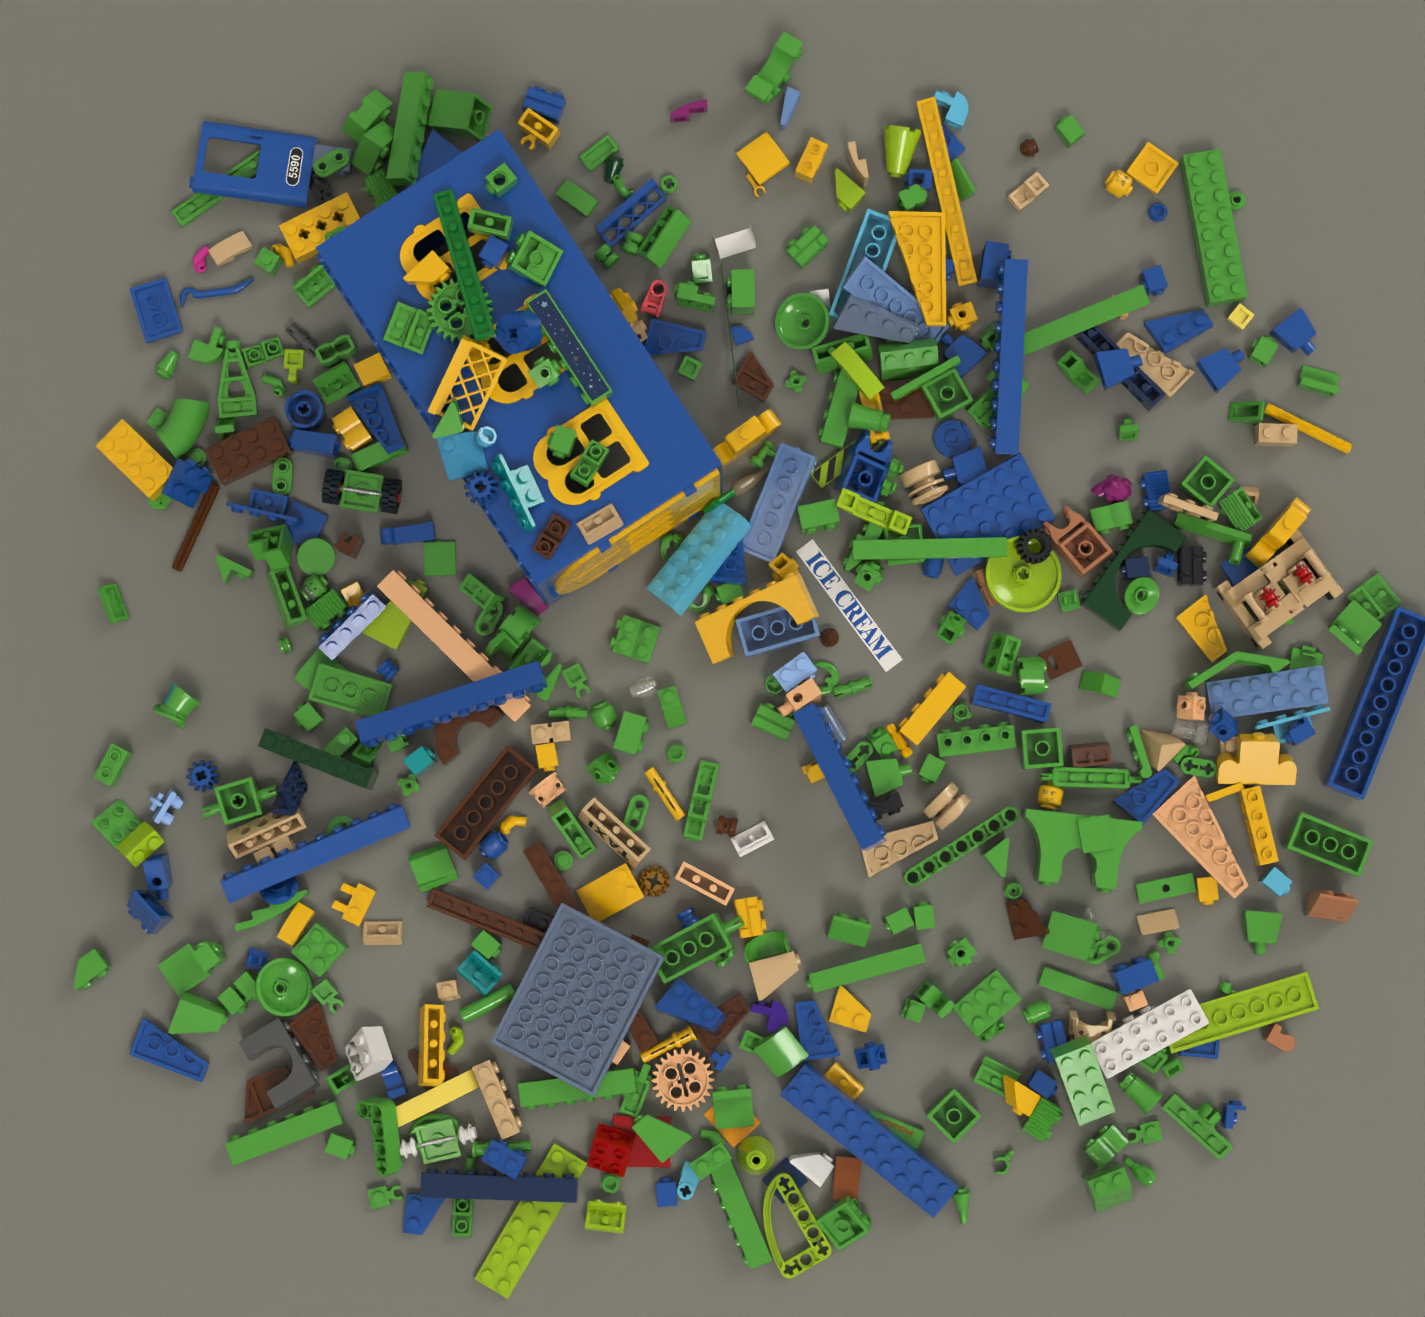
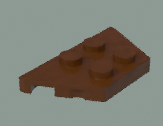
(909, 407)
(257, 1100)

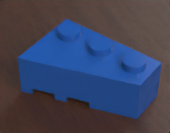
(689, 1006)

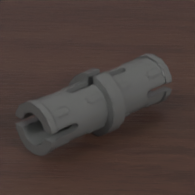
(302, 339)

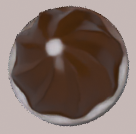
(1029, 148)
(829, 637)

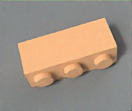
(704, 883)

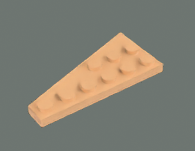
(1198, 832)

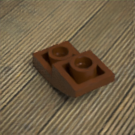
(552, 536)

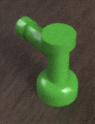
(767, 449)

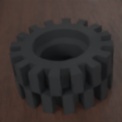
(1045, 546)

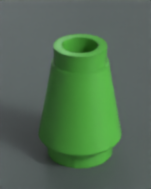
(167, 365)

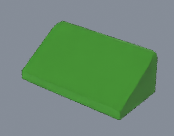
(963, 183)

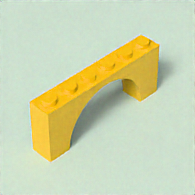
(717, 627)

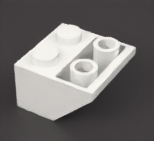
(368, 1052)

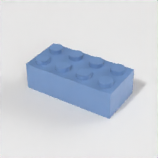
(773, 631)

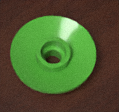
(1148, 595)

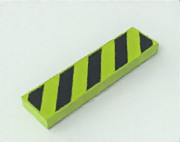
(832, 468)

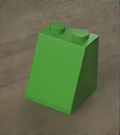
(460, 114)
(1108, 1186)

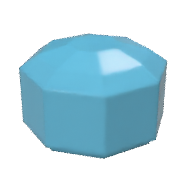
(486, 436)

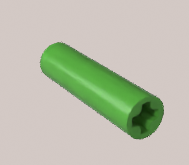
(487, 1003)

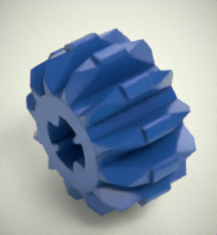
(487, 482)
(201, 768)

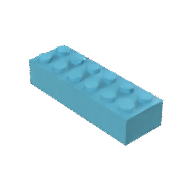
(876, 242)
(698, 558)

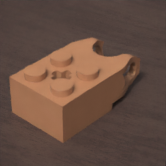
(1075, 536)

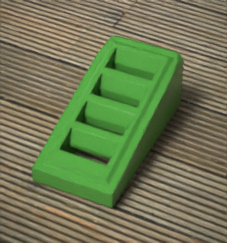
(551, 681)

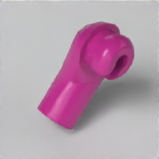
(199, 259)

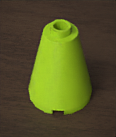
(899, 148)
(755, 1147)

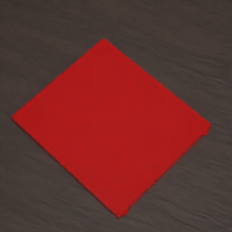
(640, 1154)

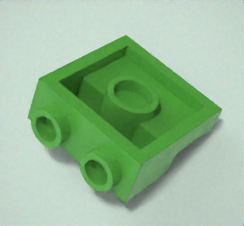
(533, 258)
(688, 296)
(635, 639)
(844, 1222)

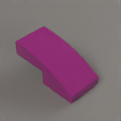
(682, 113)
(527, 595)

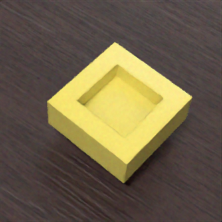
(1240, 317)

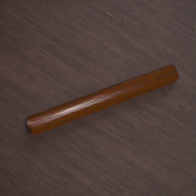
(195, 527)

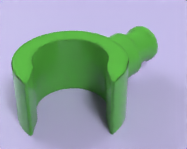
(1006, 1157)

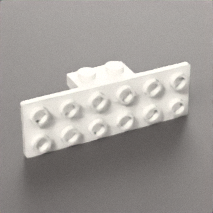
(1148, 1032)

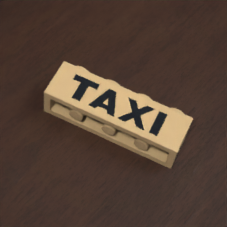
(614, 833)

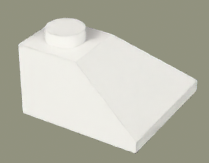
(813, 1165)

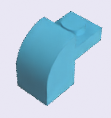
(957, 108)

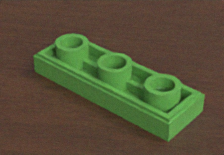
(1176, 885)

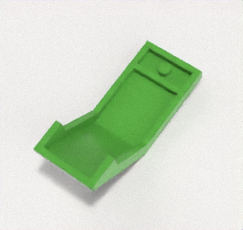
(1267, 663)

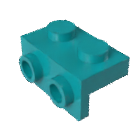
(479, 972)

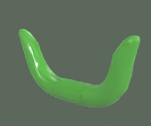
(431, 1117)

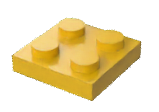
(1152, 168)

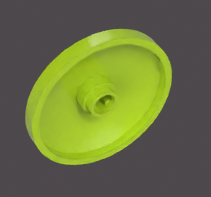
(1023, 585)

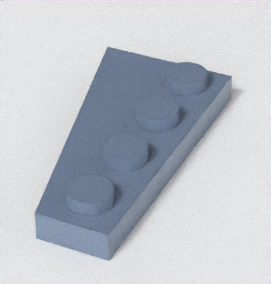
(870, 320)

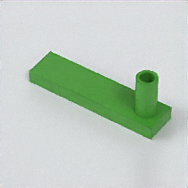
(1239, 539)

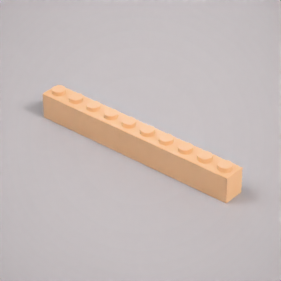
(445, 636)

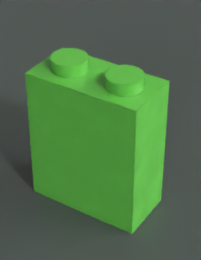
(1072, 936)

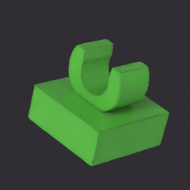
(225, 425)
(1128, 431)
(1068, 600)

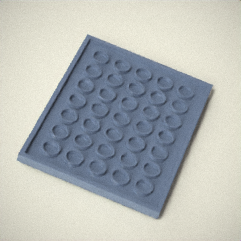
(578, 999)

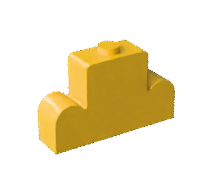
(746, 437)
(1278, 532)
(1256, 762)

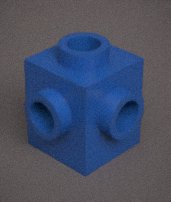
(871, 1056)

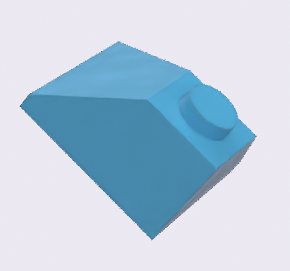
(462, 455)

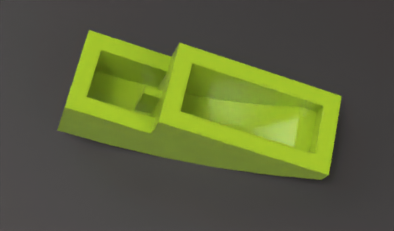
(857, 370)

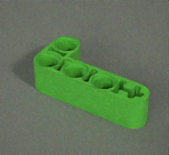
(384, 1133)

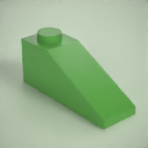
(571, 828)

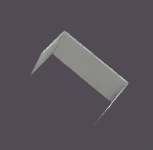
(735, 243)

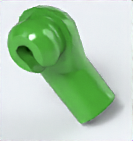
(620, 187)
(277, 384)
(1186, 751)
(1155, 956)

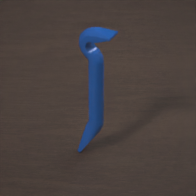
(213, 292)

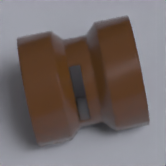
(731, 826)

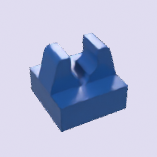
(1166, 565)
(256, 959)
(720, 1059)

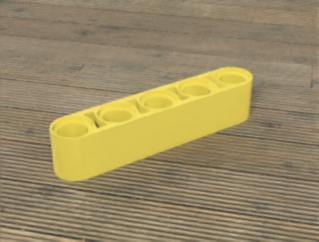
(436, 1097)

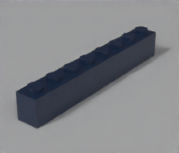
(499, 1186)

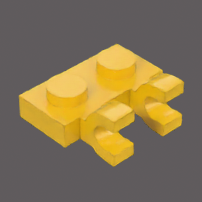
(358, 905)

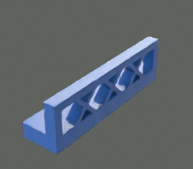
(625, 208)
(1011, 703)

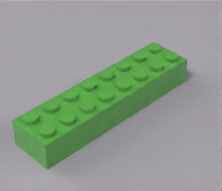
(1213, 228)

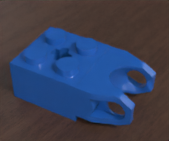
(866, 464)

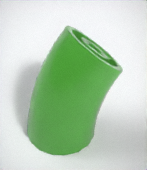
(183, 426)

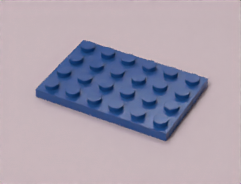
(991, 505)

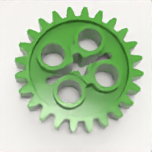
(449, 295)

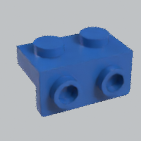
(504, 1159)

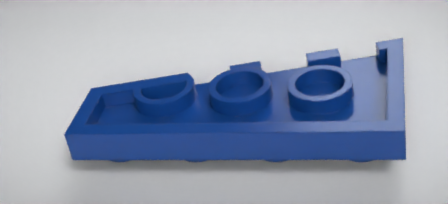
(377, 414)

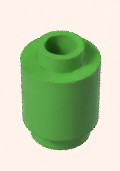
(1036, 1011)

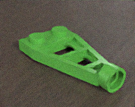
(238, 406)

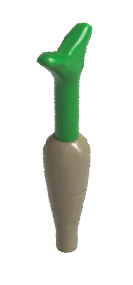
(737, 489)

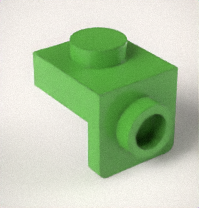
(882, 742)

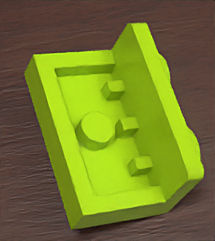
(605, 1216)

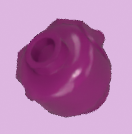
(1113, 488)

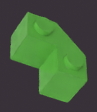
(373, 110)

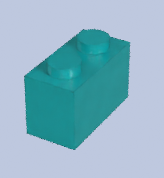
(420, 760)

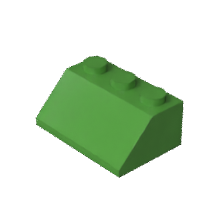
(907, 360)

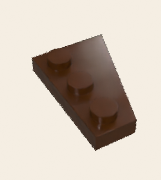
(735, 1011)

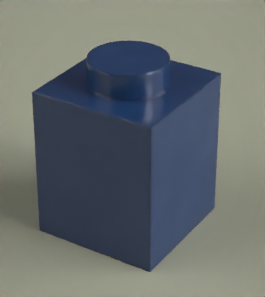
(1135, 568)

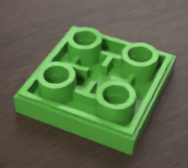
(183, 970)

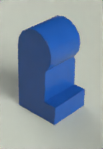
(394, 1080)

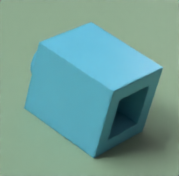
(1276, 882)

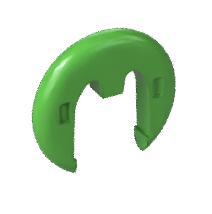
(833, 681)

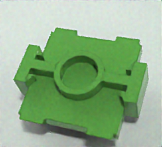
(1304, 657)

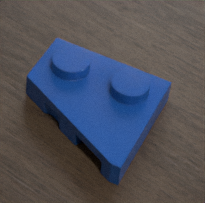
(970, 605)
(419, 1212)

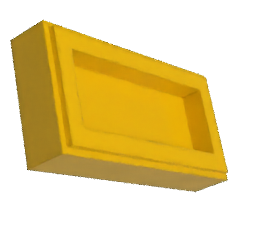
(1224, 792)

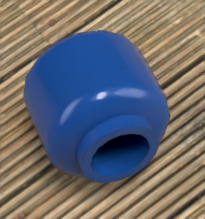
(493, 845)

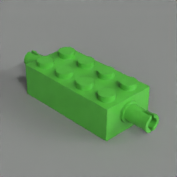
(695, 945)

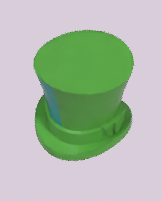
(177, 705)

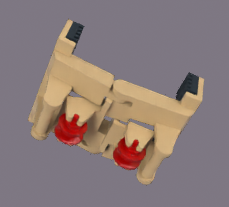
(1304, 586)

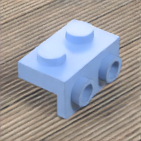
(795, 672)

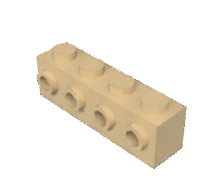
(496, 1098)

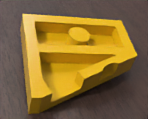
(849, 1011)

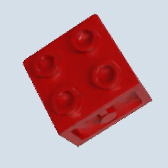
(611, 1150)

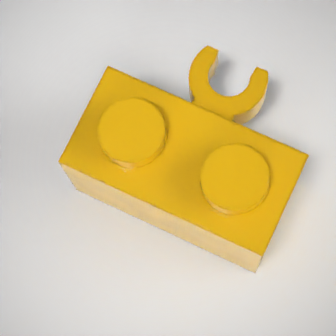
(538, 130)

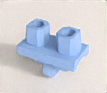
(161, 814)

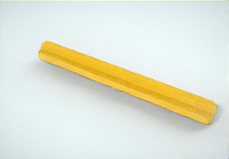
(1308, 428)

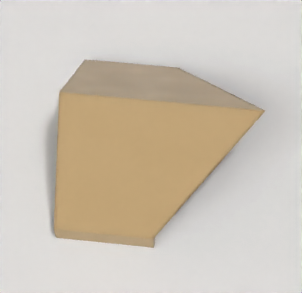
(1160, 747)

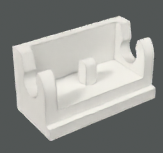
(752, 839)

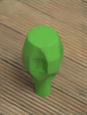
(1141, 1172)

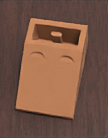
(1330, 905)

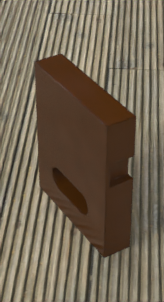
(1064, 657)

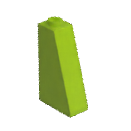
(392, 624)

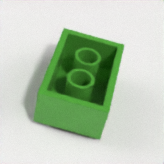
(986, 1002)

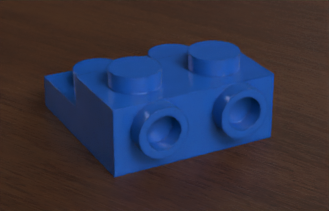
(187, 482)

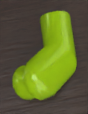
(457, 1040)

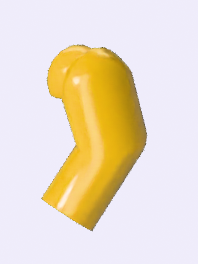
(507, 824)

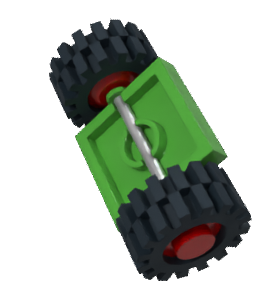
(362, 491)

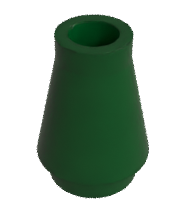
(613, 167)

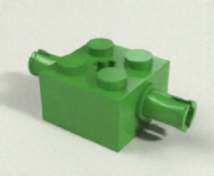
(230, 793)

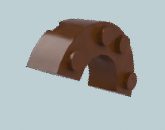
(447, 733)

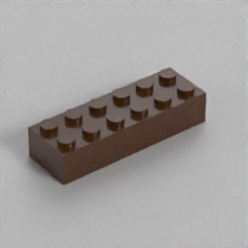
(486, 802)

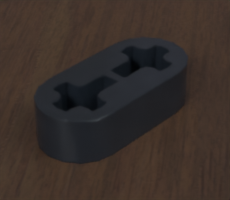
(317, 192)

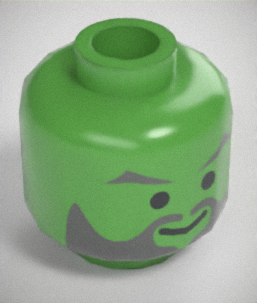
(314, 587)

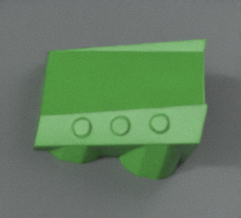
(433, 867)

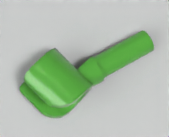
(1226, 988)

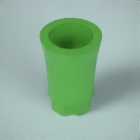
(868, 418)
(1140, 1092)

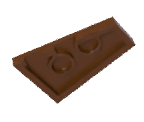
(314, 1036)

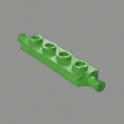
(1090, 778)

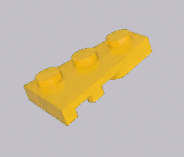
(1202, 628)

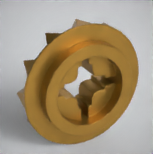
(662, 876)

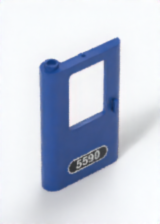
(281, 172)

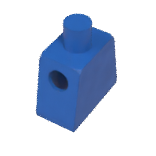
(1295, 333)
(967, 351)
(1116, 366)
(1220, 367)
(966, 466)
(159, 867)

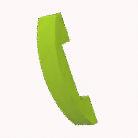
(872, 512)

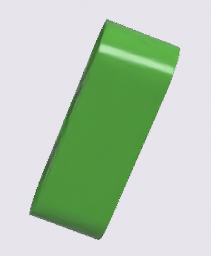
(375, 456)

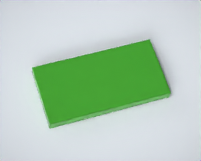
(349, 691)

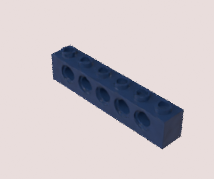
(1139, 385)

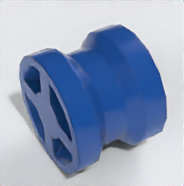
(388, 669)
(687, 917)

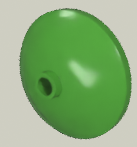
(791, 320)
(294, 985)

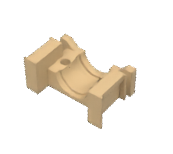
(1092, 1032)

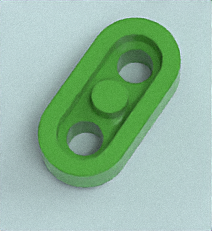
(331, 163)
(283, 476)
(490, 619)
(636, 813)
(1103, 952)

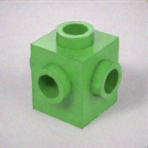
(540, 377)
(869, 574)
(951, 627)
(603, 769)
(967, 949)

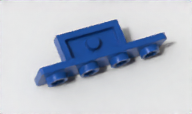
(268, 504)

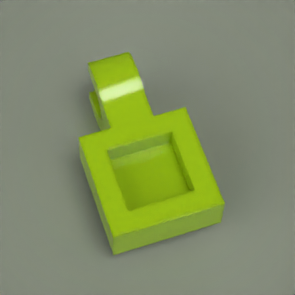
(293, 362)

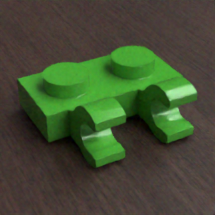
(888, 486)

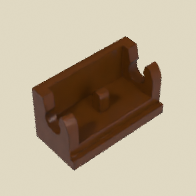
(350, 546)
(1090, 754)

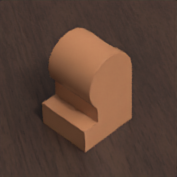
(1281, 1041)

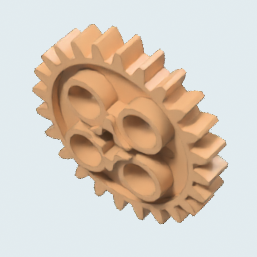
(665, 1084)

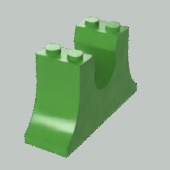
(1059, 833)

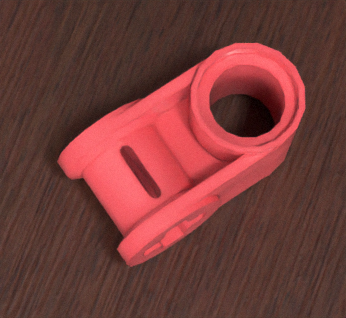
(654, 300)

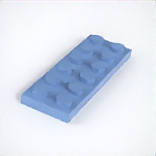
(878, 288)
(778, 502)
(1269, 692)

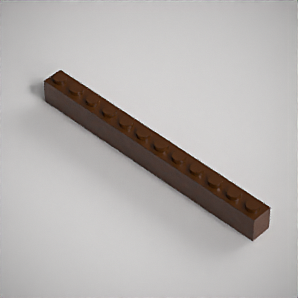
(560, 893)

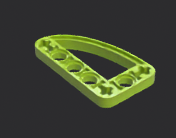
(804, 1226)

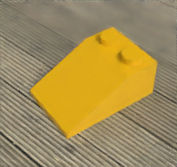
(610, 893)

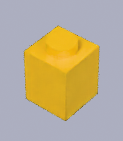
(547, 756)
(1206, 890)

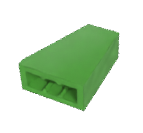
(197, 1015)
(660, 1136)

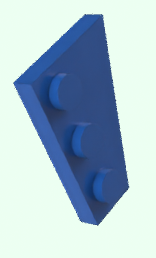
(1178, 329)
(673, 338)
(733, 568)
(813, 1032)

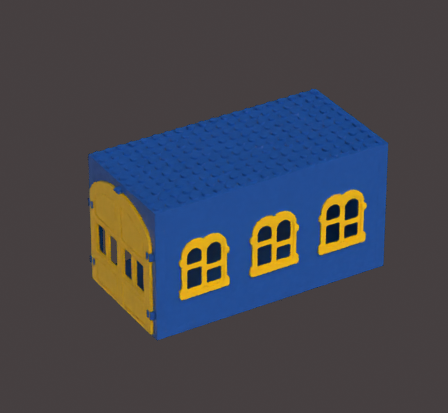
(670, 462)

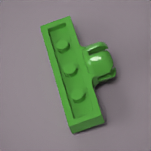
(1199, 1124)

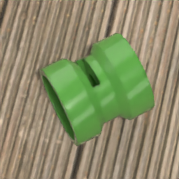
(632, 243)
(606, 256)
(771, 681)

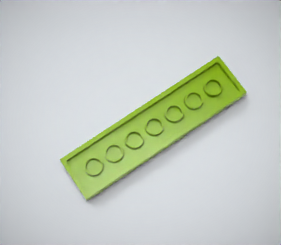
(1252, 1009)
(526, 1228)

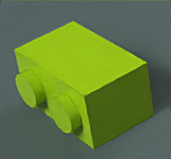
(140, 844)

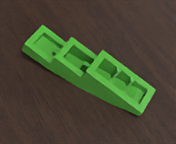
(701, 801)
(266, 914)

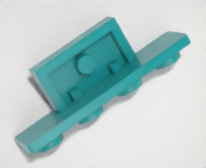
(521, 490)

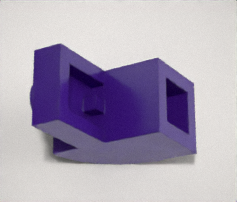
(777, 1014)

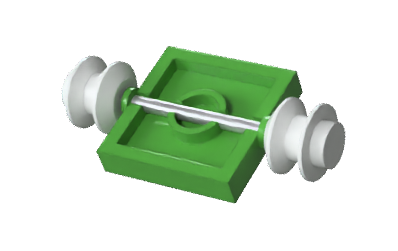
(438, 1140)

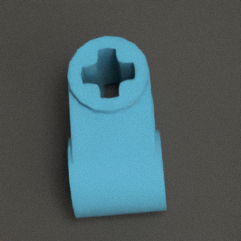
(687, 1178)

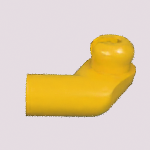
(284, 252)

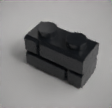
(1191, 566)

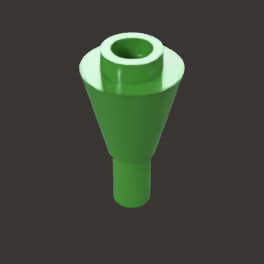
(961, 1199)

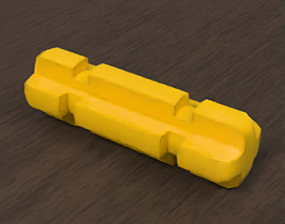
(899, 740)

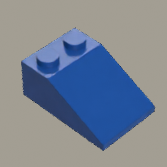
(148, 911)

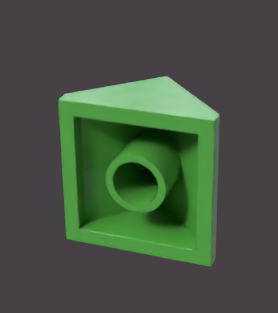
(997, 857)

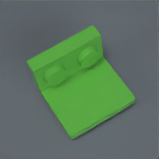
(1354, 626)

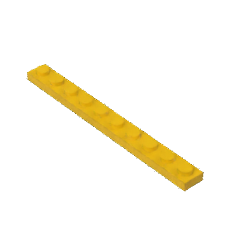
(947, 191)

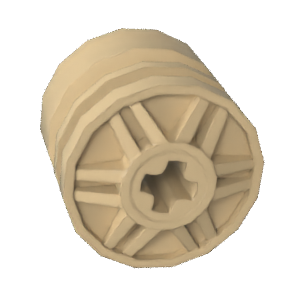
(924, 483)

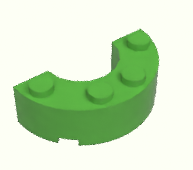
(776, 69)

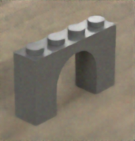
(301, 1079)

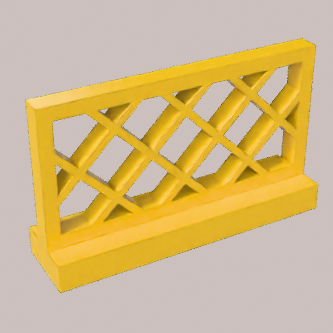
(454, 370)

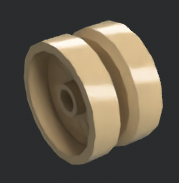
(949, 808)

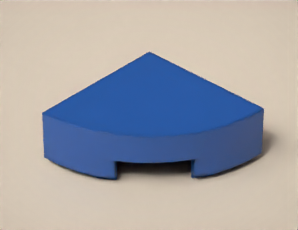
(741, 335)

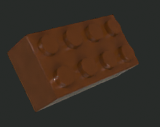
(249, 451)

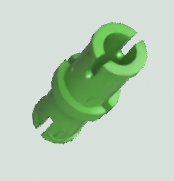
(852, 687)
(568, 712)

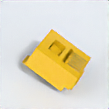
(813, 772)

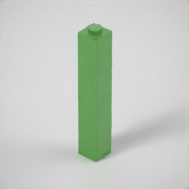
(865, 968)

